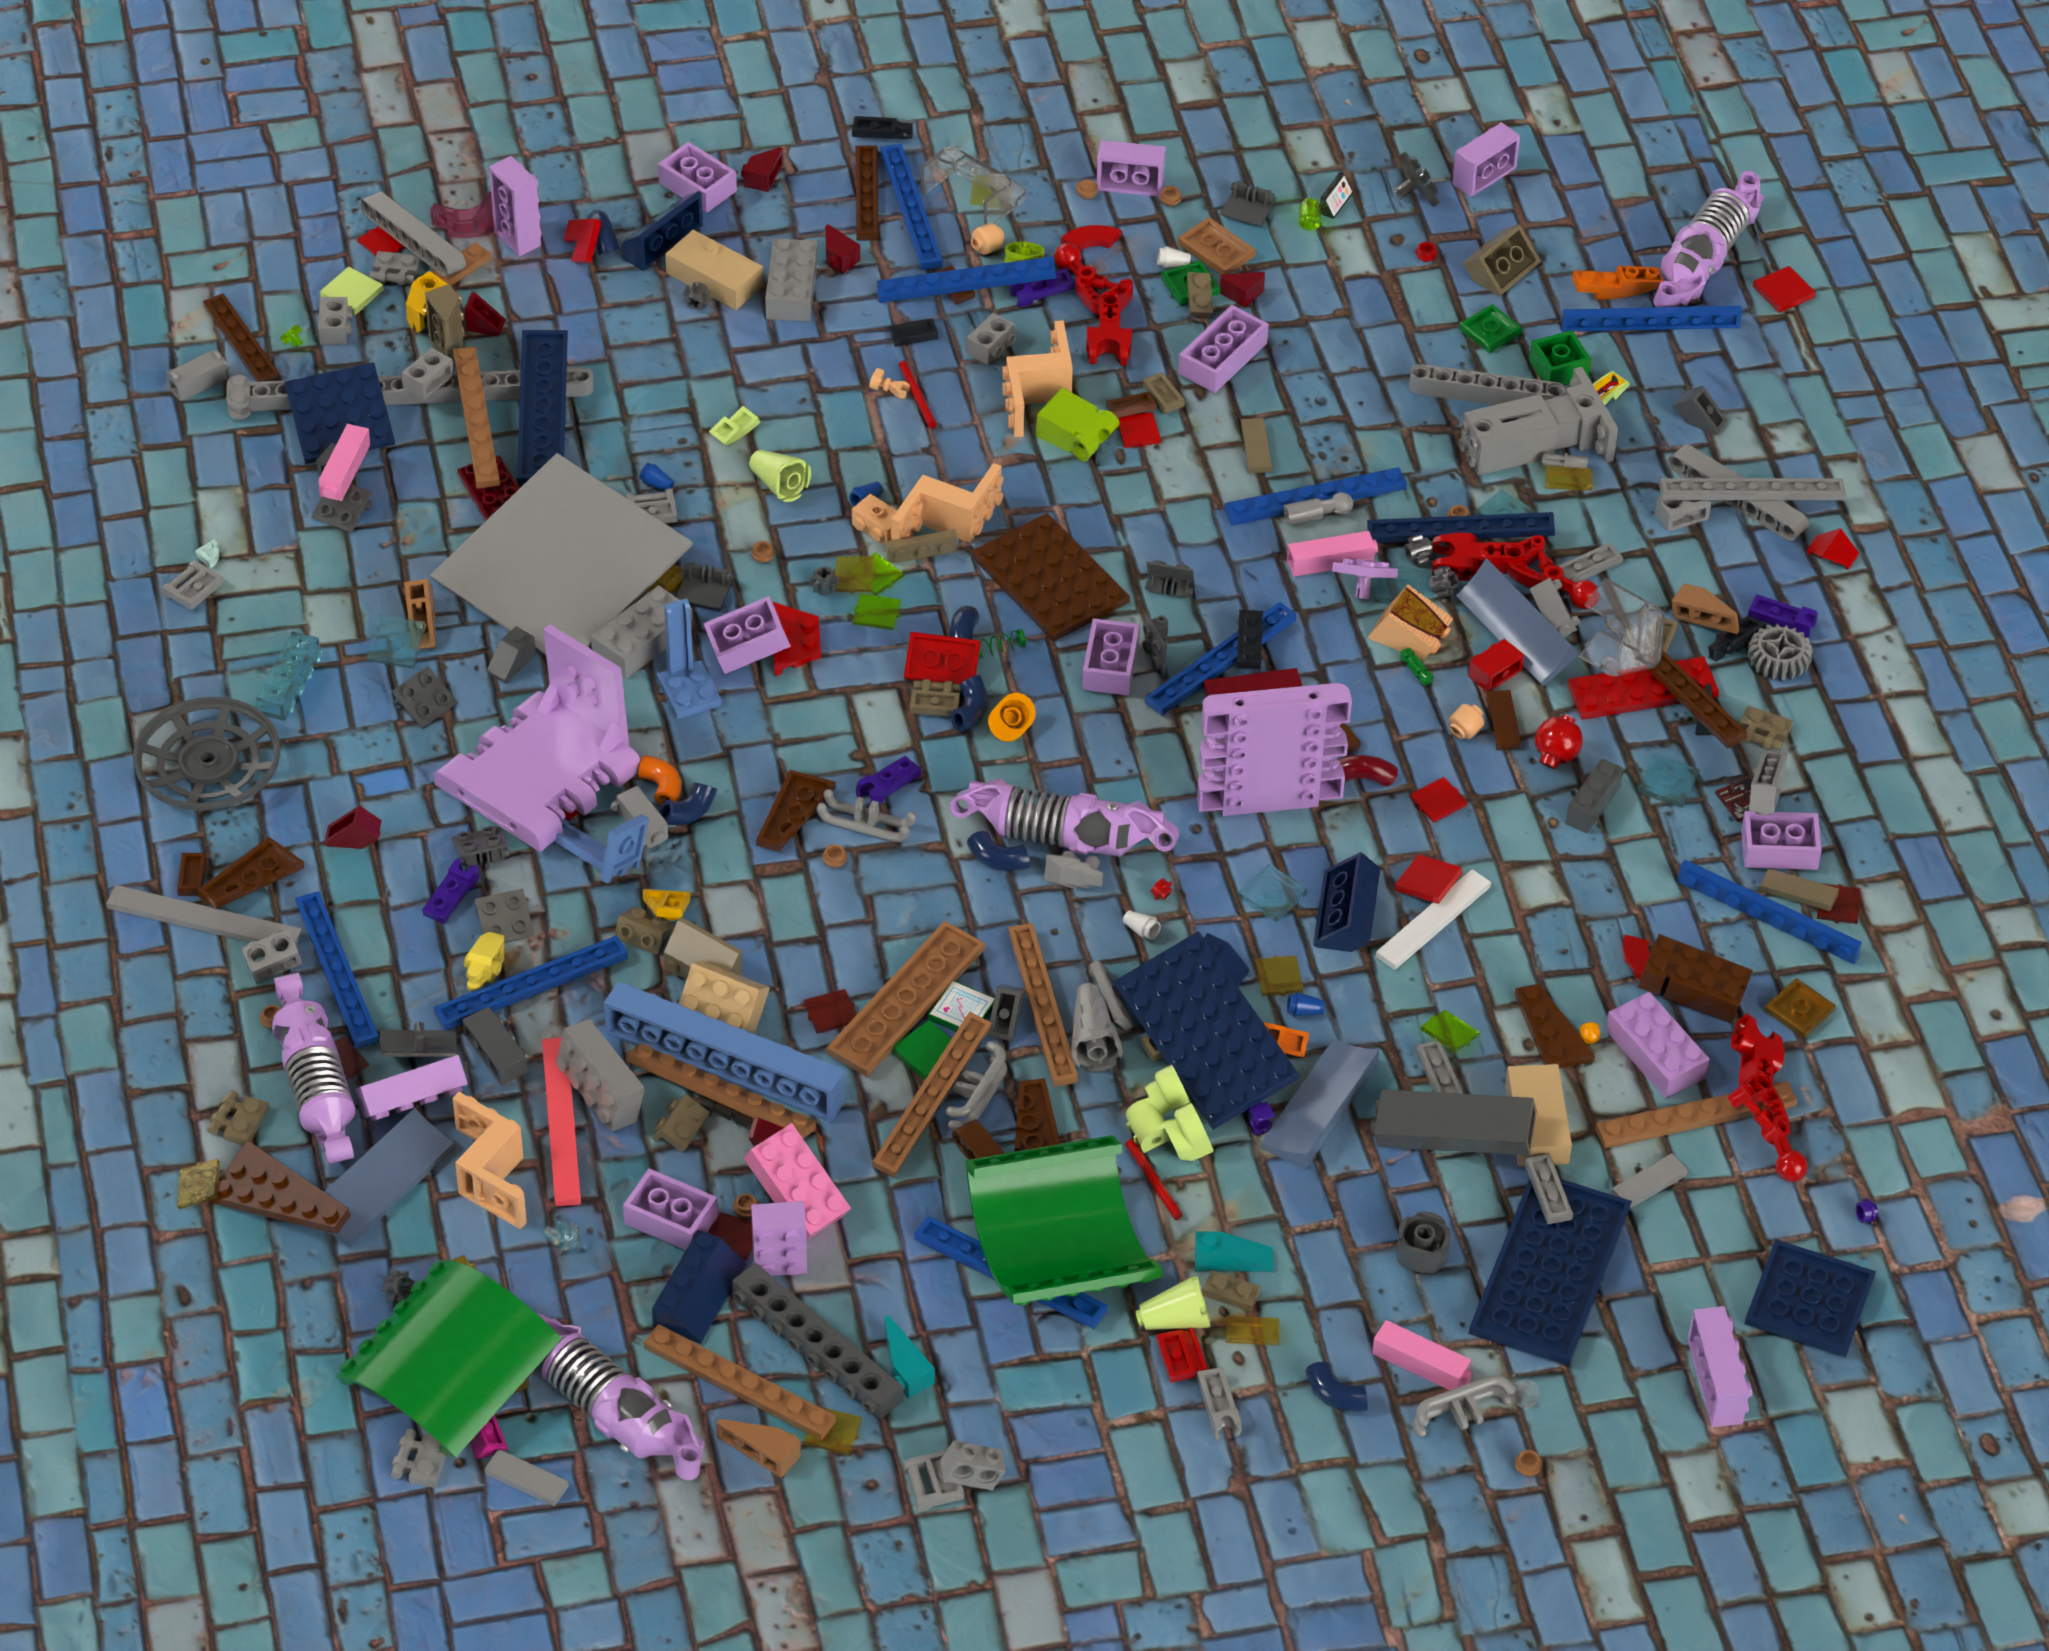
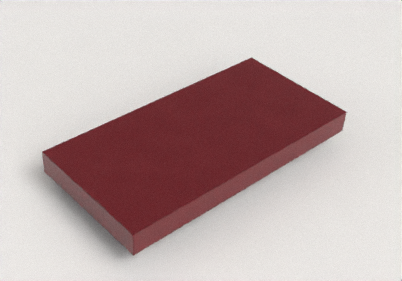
(489, 499)
(1253, 682)

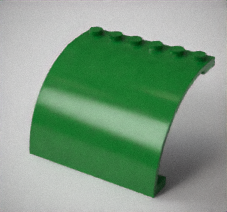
(1056, 1221)
(452, 1353)

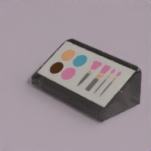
(1335, 196)

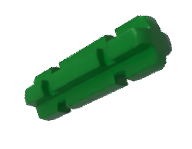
(1416, 666)

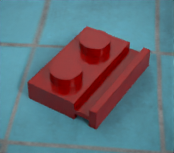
(1181, 1354)

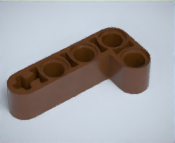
(975, 1141)

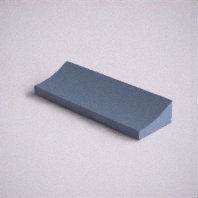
(1513, 617)
(1320, 1102)
(388, 1173)

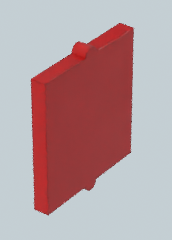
(379, 240)
(1139, 430)
(1438, 799)

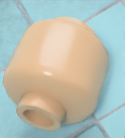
(987, 238)
(1466, 721)

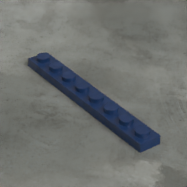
(1479, 525)

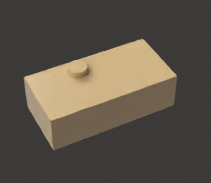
(725, 272)
(1551, 1123)

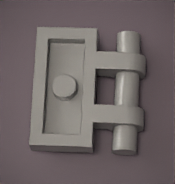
(395, 268)
(427, 1464)

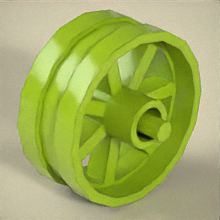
(1023, 251)

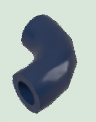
(606, 239)
(964, 622)
(974, 704)
(691, 808)
(997, 856)
(1333, 1392)

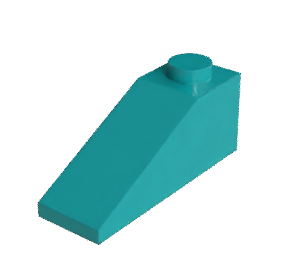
(1230, 1253)
(906, 1361)

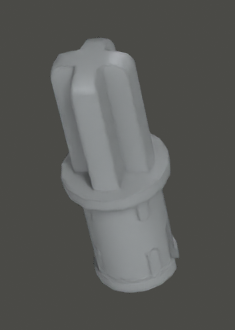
(1566, 460)

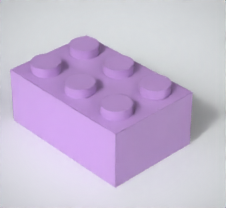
(1486, 159)
(1131, 168)
(695, 170)
(746, 635)
(1110, 657)
(1781, 840)
(669, 1209)
(780, 1237)

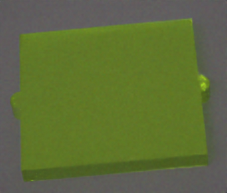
(884, 575)
(876, 611)
(1450, 1031)

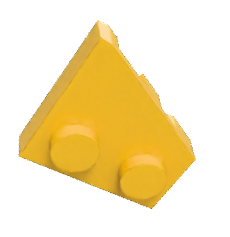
(667, 903)

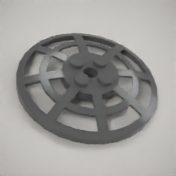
(204, 747)

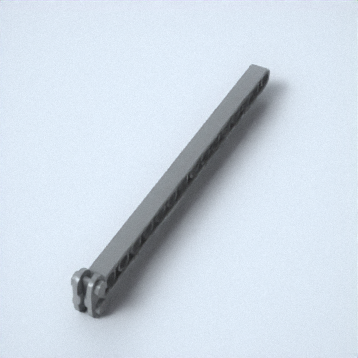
(497, 385)

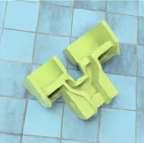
(1151, 1129)

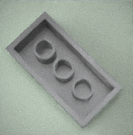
(791, 279)
(636, 633)
(600, 1075)

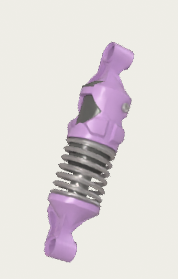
(1706, 240)
(1073, 821)
(313, 1068)
(619, 1403)

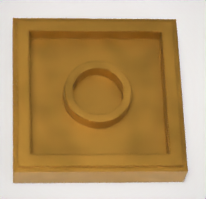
(1799, 1008)

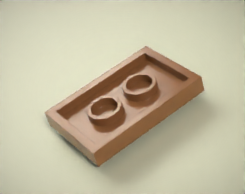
(1216, 246)

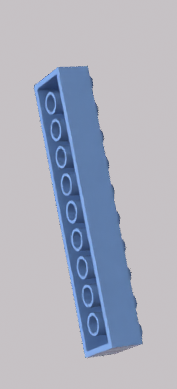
(726, 1051)

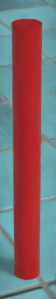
(917, 394)
(1154, 1179)

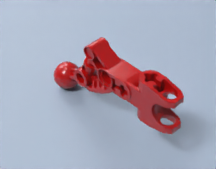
(1109, 305)
(1468, 555)
(1759, 1062)

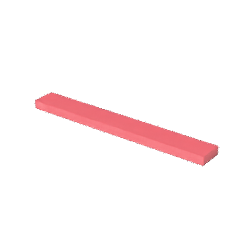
(561, 1128)

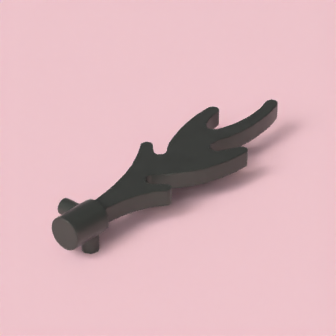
(741, 1118)

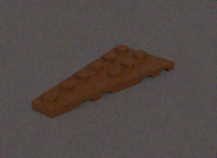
(270, 1189)

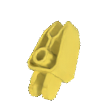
(484, 960)

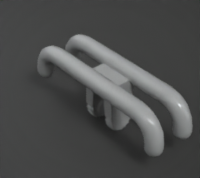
(865, 819)
(978, 1087)
(1463, 1396)

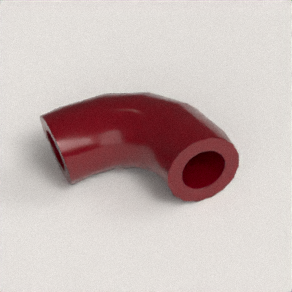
(1369, 768)

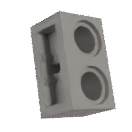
(334, 320)
(990, 338)
(427, 374)
(1681, 513)
(274, 960)
(972, 1465)

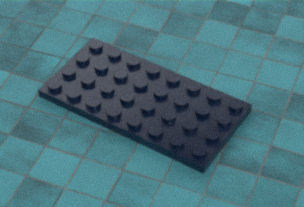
(1206, 1030)
(1550, 1273)

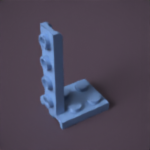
(685, 682)
(622, 850)

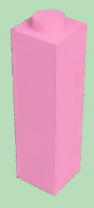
(344, 462)
(1319, 554)
(1421, 1356)

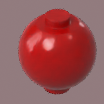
(1558, 741)

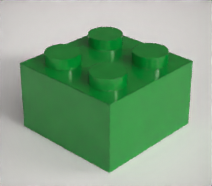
(1558, 356)

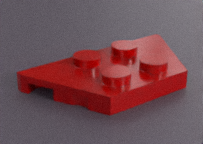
(803, 636)

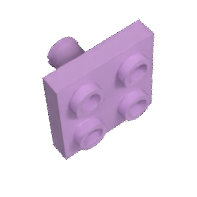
(1364, 571)

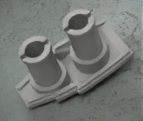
(1071, 872)

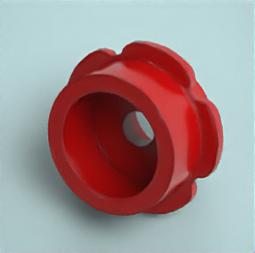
(1426, 251)
(1161, 889)

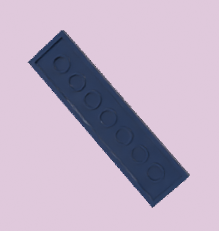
(541, 399)

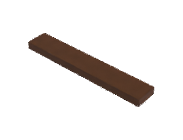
(866, 193)
(241, 339)
(1698, 701)

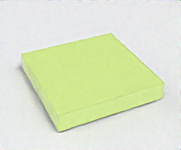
(355, 286)

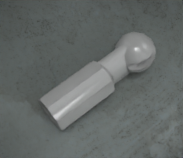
(1315, 508)

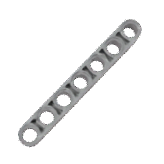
(412, 234)
(1478, 386)
(1772, 514)

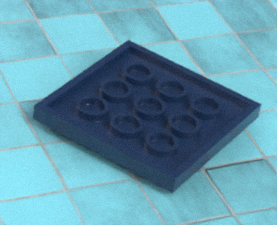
(332, 400)
(1810, 1298)

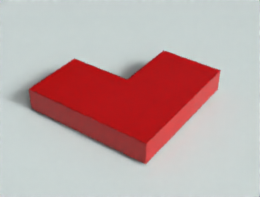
(585, 234)

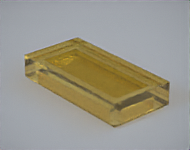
(1568, 478)
(1252, 1330)

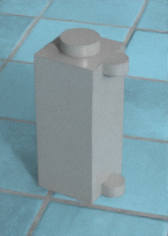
(197, 375)
(1553, 607)
(632, 804)

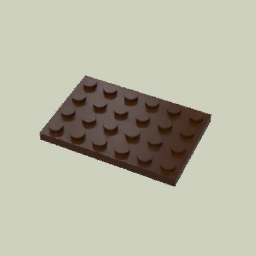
(1050, 577)

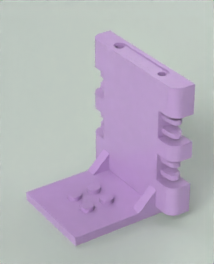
(1273, 749)
(553, 752)

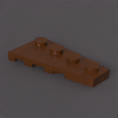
(792, 808)
(252, 871)
(1550, 1030)
(1035, 1117)

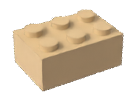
(724, 996)

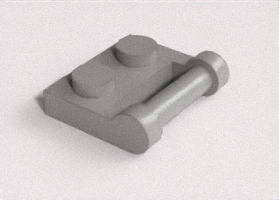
(659, 504)
(194, 590)
(943, 1491)

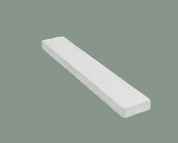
(1433, 920)

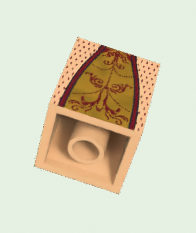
(1412, 623)

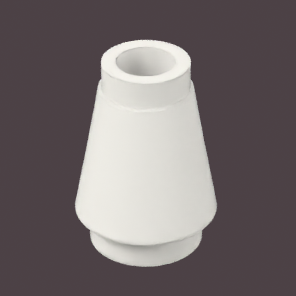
(1171, 257)
(1144, 925)

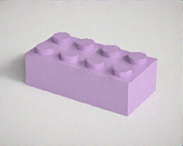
(515, 205)
(1223, 348)
(1657, 1045)
(411, 1086)
(1719, 1366)

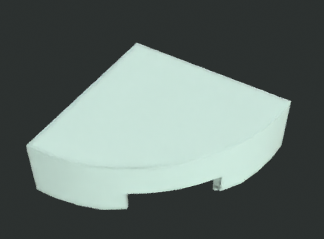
(209, 553)

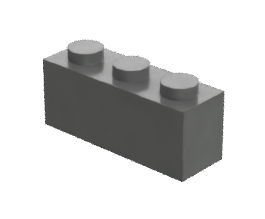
(1594, 796)
(495, 1045)

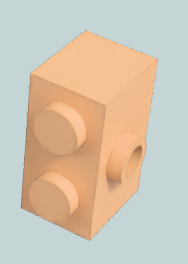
(873, 518)

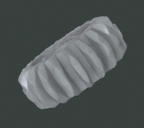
(1794, 655)

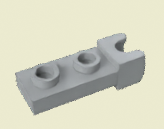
(1219, 1401)

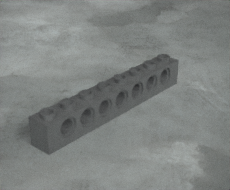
(766, 1296)

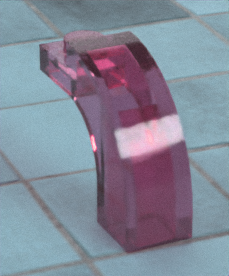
(465, 222)

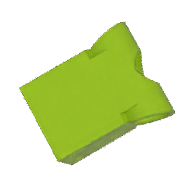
(1074, 424)

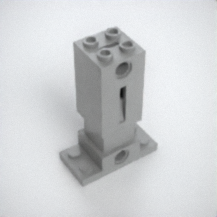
(1528, 427)

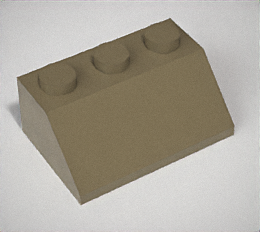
(1502, 260)
(445, 320)
(694, 944)

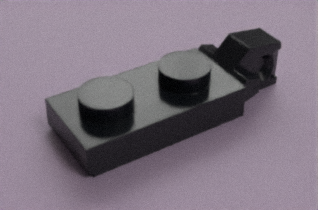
(881, 128)
(1730, 642)

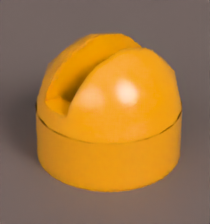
(1590, 1032)

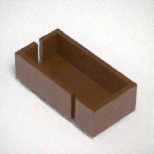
(1695, 978)

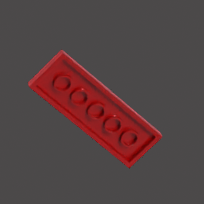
(1610, 695)

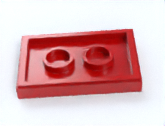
(941, 658)

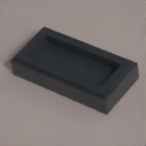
(913, 332)

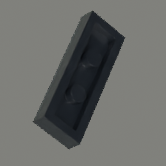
(1249, 639)

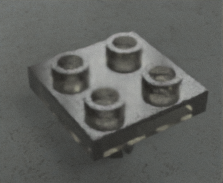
(1418, 180)

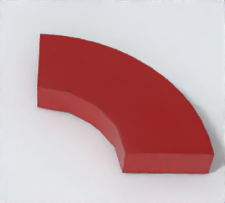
(1092, 236)
(1635, 954)

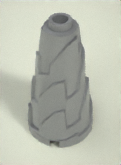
(1094, 1035)

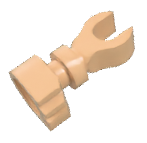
(895, 387)

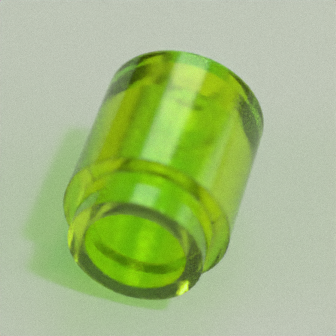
(1309, 214)

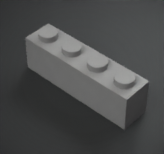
(1768, 782)

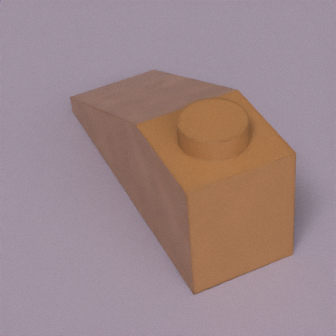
(422, 608)
(1703, 608)
(763, 1444)

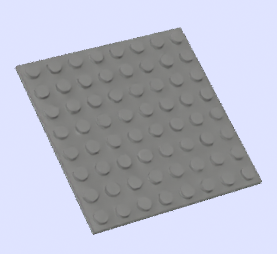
(561, 556)

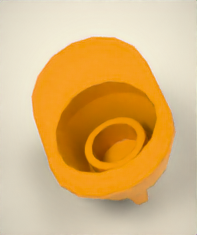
(1011, 717)

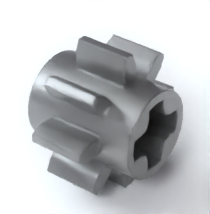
(697, 295)
(1418, 549)
(824, 580)
(1443, 582)
(397, 1285)

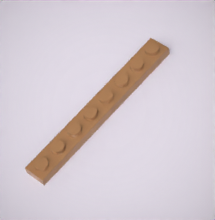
(476, 417)
(1043, 1005)
(717, 1089)
(931, 1094)
(1680, 1118)
(740, 1382)

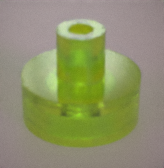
(292, 335)

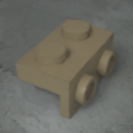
(643, 929)
(681, 1122)

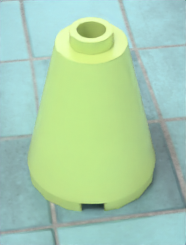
(781, 473)
(1175, 1308)

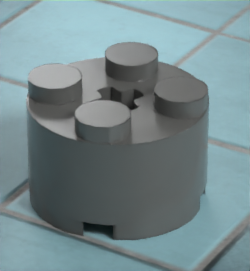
(1423, 1242)

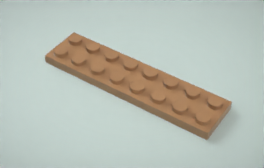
(905, 998)

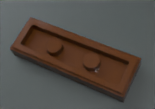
(1503, 720)

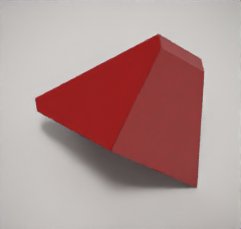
(1835, 547)

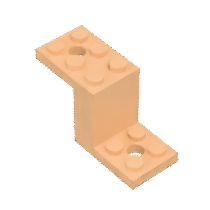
(1036, 377)
(948, 507)
(489, 1160)

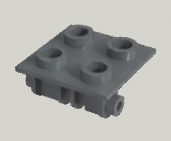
(1248, 204)
(344, 513)
(1177, 575)
(705, 586)
(1156, 641)
(424, 697)
(474, 843)
(505, 915)

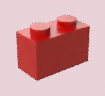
(1495, 665)

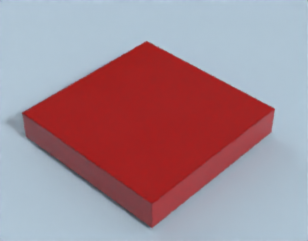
(1783, 289)
(1428, 878)

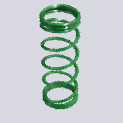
(1019, 633)

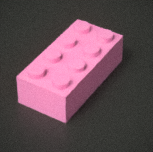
(794, 1174)

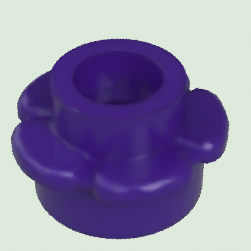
(1866, 1211)

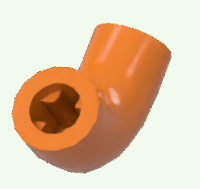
(664, 775)

